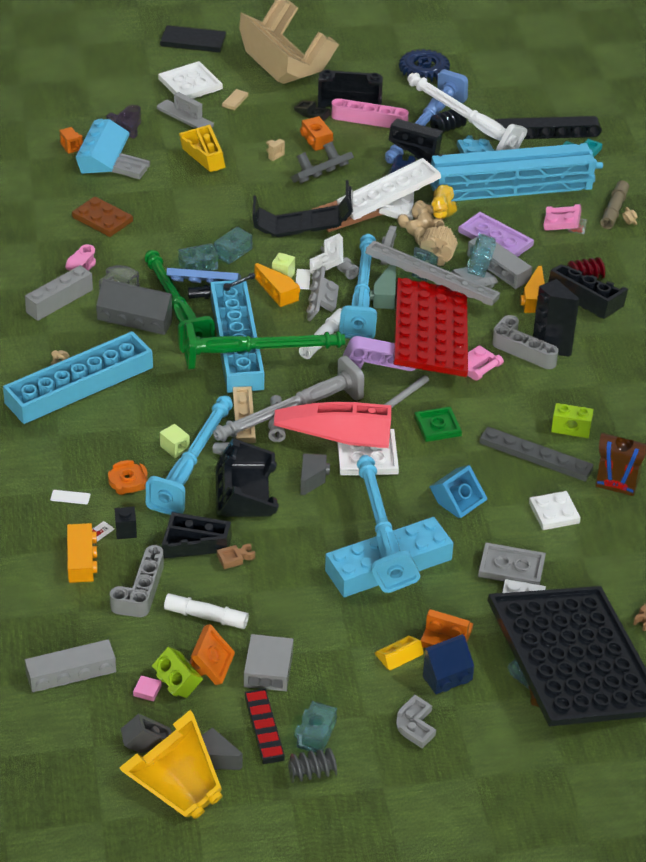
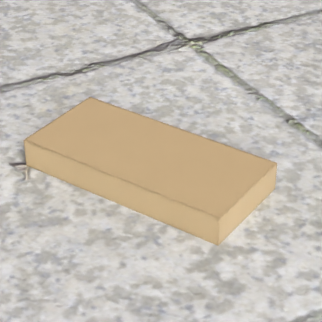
(235, 99)

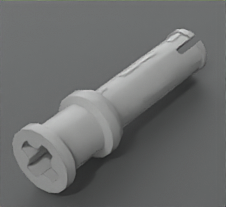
(350, 270)
(281, 434)

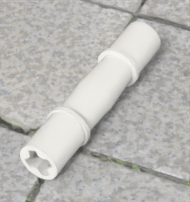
(331, 325)
(206, 611)

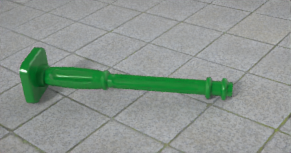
(203, 326)
(195, 345)

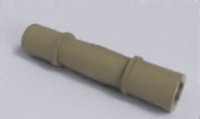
(612, 211)

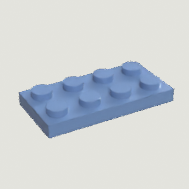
(196, 276)

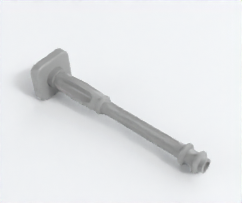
(349, 378)

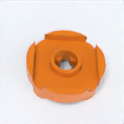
(122, 485)

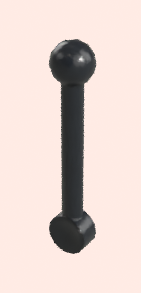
(227, 287)

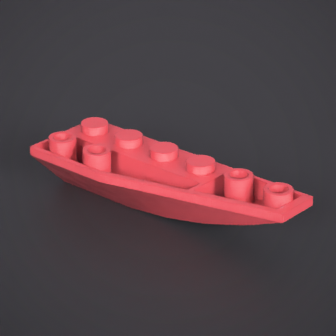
(340, 421)

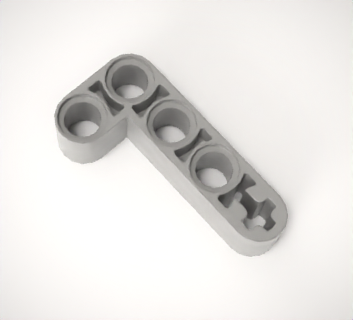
(509, 339)
(138, 600)

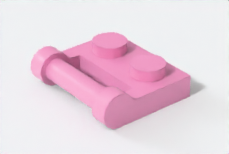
(562, 217)
(479, 357)

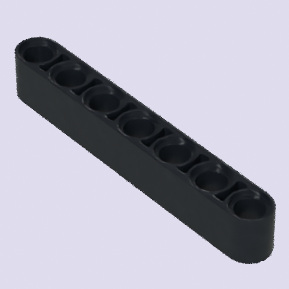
(556, 126)

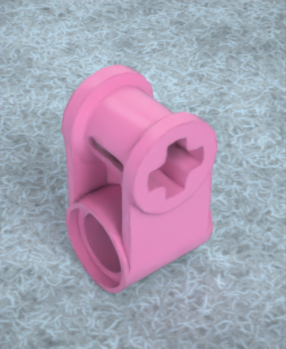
(82, 257)

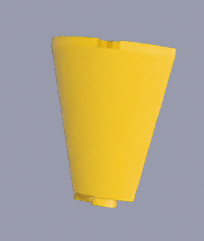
(178, 770)

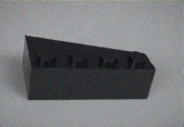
(593, 295)

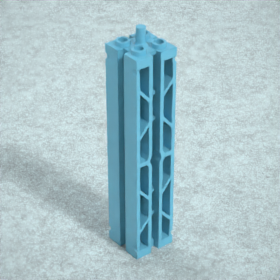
(517, 171)

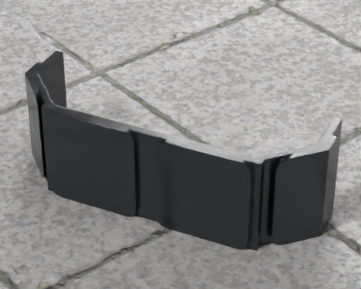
(303, 221)

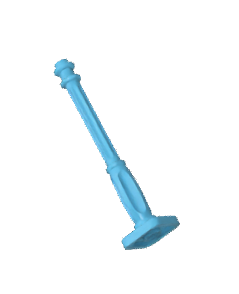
(359, 317)
(169, 493)
(396, 567)

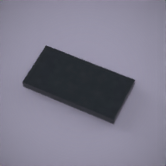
(193, 38)

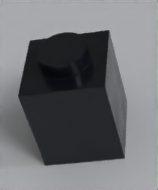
(125, 522)

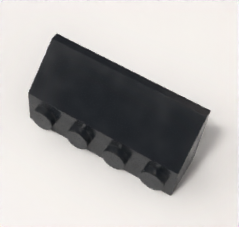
(556, 316)

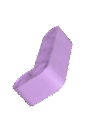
(372, 351)

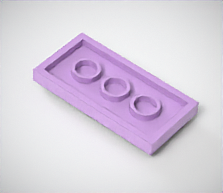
(505, 236)

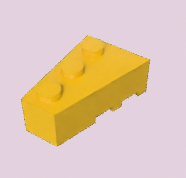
(203, 147)

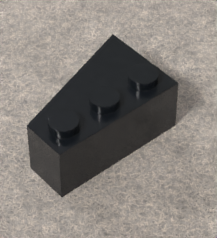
(416, 138)

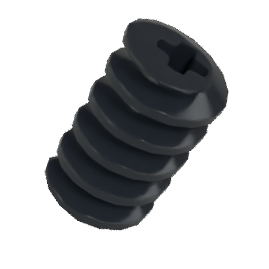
(447, 120)

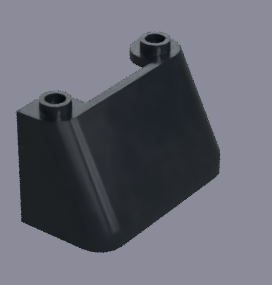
(349, 86)
(244, 482)

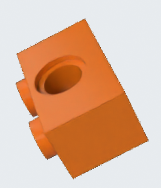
(316, 132)

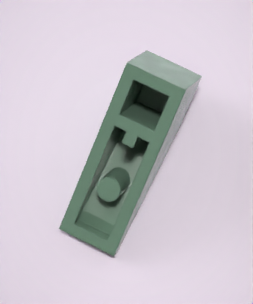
(384, 289)

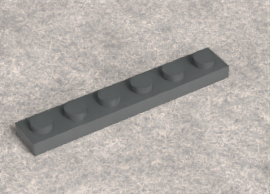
(536, 454)

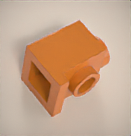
(70, 140)

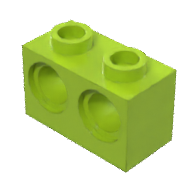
(177, 673)

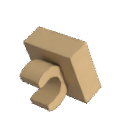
(276, 149)

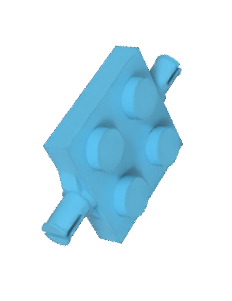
(470, 145)

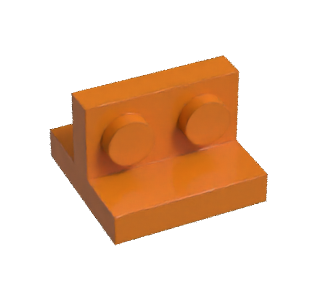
(444, 627)
(212, 655)

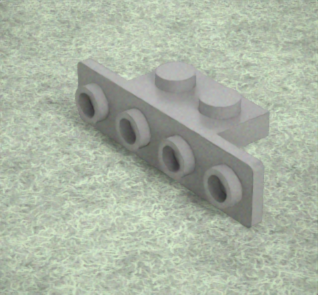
(185, 110)
(323, 294)

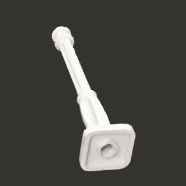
(509, 138)

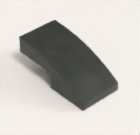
(309, 110)

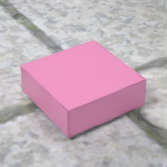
(147, 688)

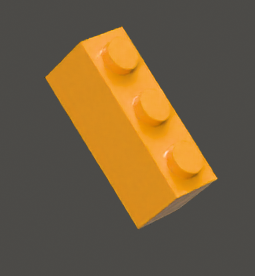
(81, 552)

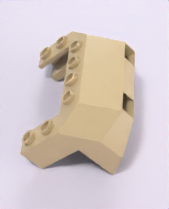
(275, 53)

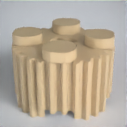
(439, 242)

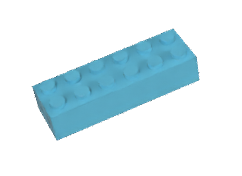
(351, 565)

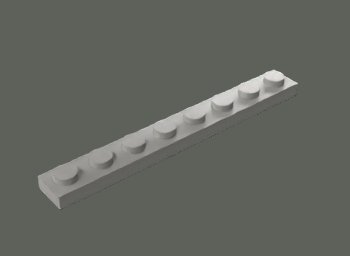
(433, 273)

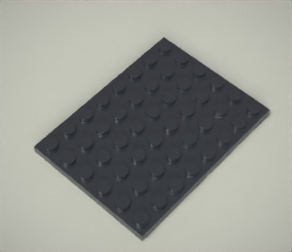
(573, 654)

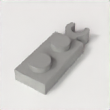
(389, 239)

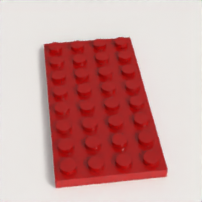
(430, 328)

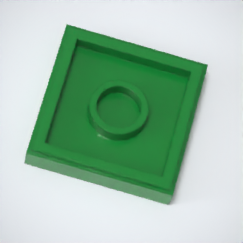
(438, 424)

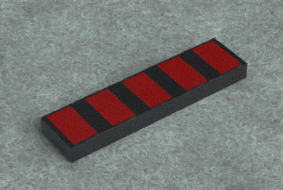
(264, 726)

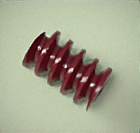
(589, 267)

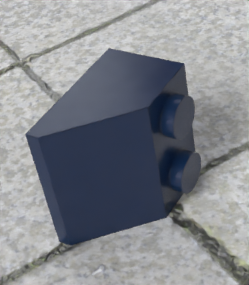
(448, 664)

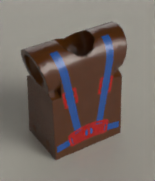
(620, 463)

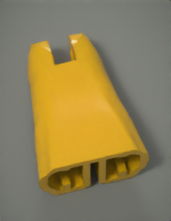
(442, 203)

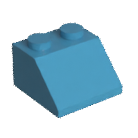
(459, 491)

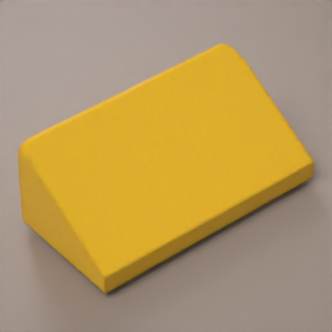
(400, 652)

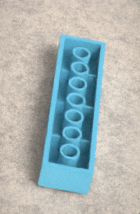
(235, 318)
(77, 377)

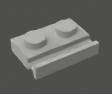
(130, 166)

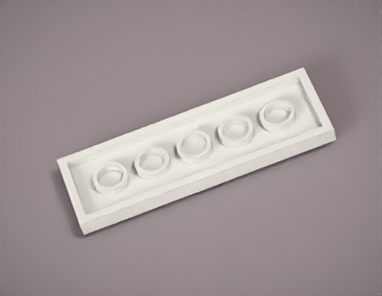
(392, 187)

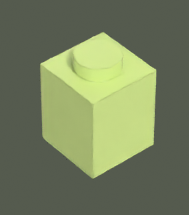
(284, 264)
(174, 440)

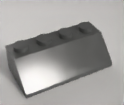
(134, 306)

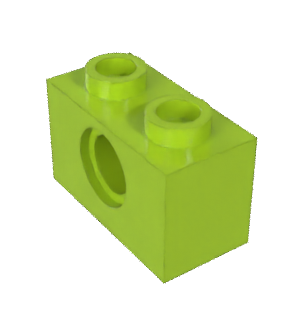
(572, 420)

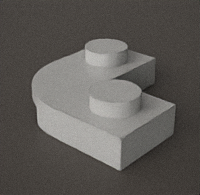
(410, 721)

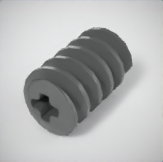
(312, 764)

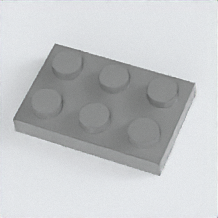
(511, 563)

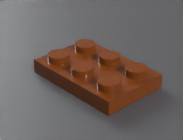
(102, 216)

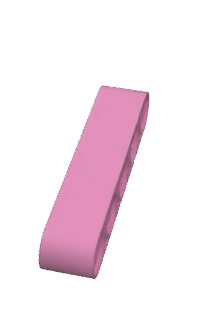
(367, 113)

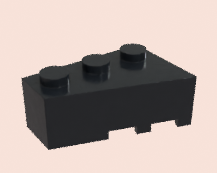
(195, 535)

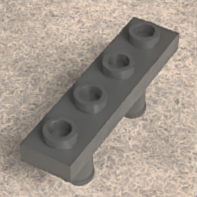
(309, 170)

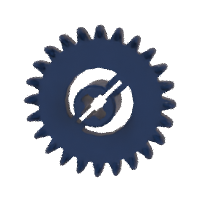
(425, 61)

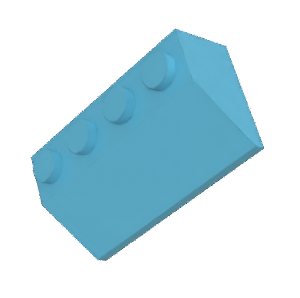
(101, 147)

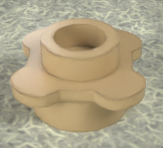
(630, 216)
(59, 354)

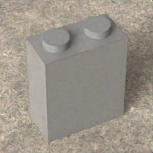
(268, 662)

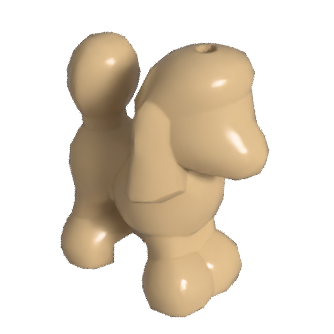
(424, 219)

